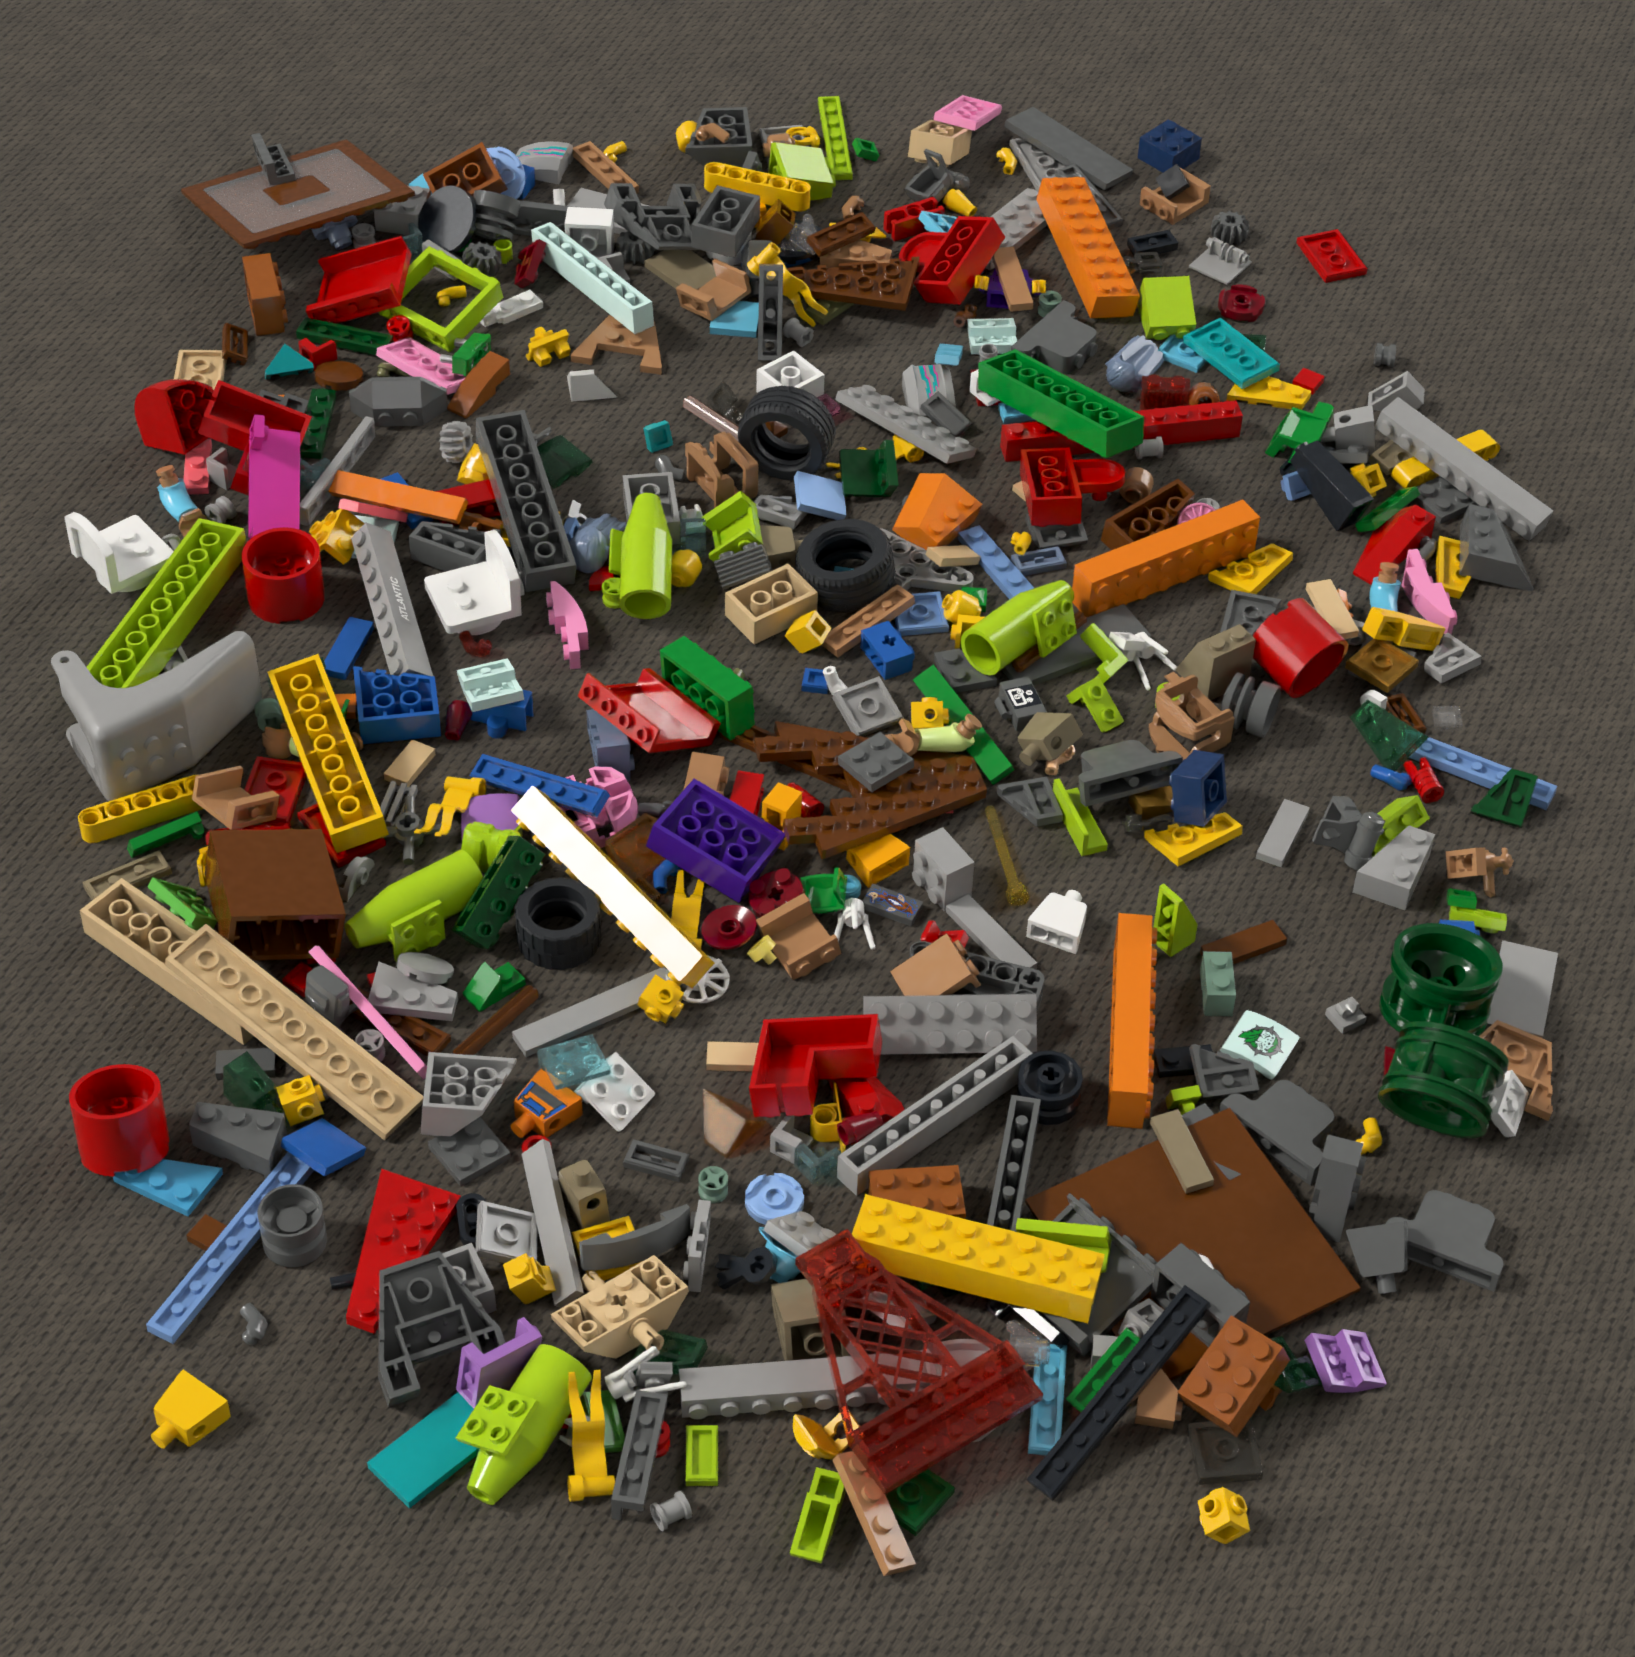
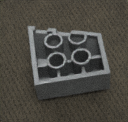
(735, 149)
(1489, 551)

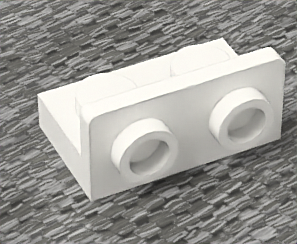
(1508, 1104)

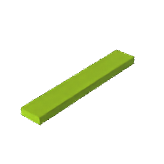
(835, 137)

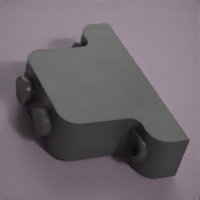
(770, 311)
(1059, 340)
(1123, 771)
(1286, 1126)
(1453, 1239)

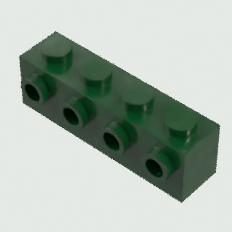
(498, 892)

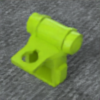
(484, 842)

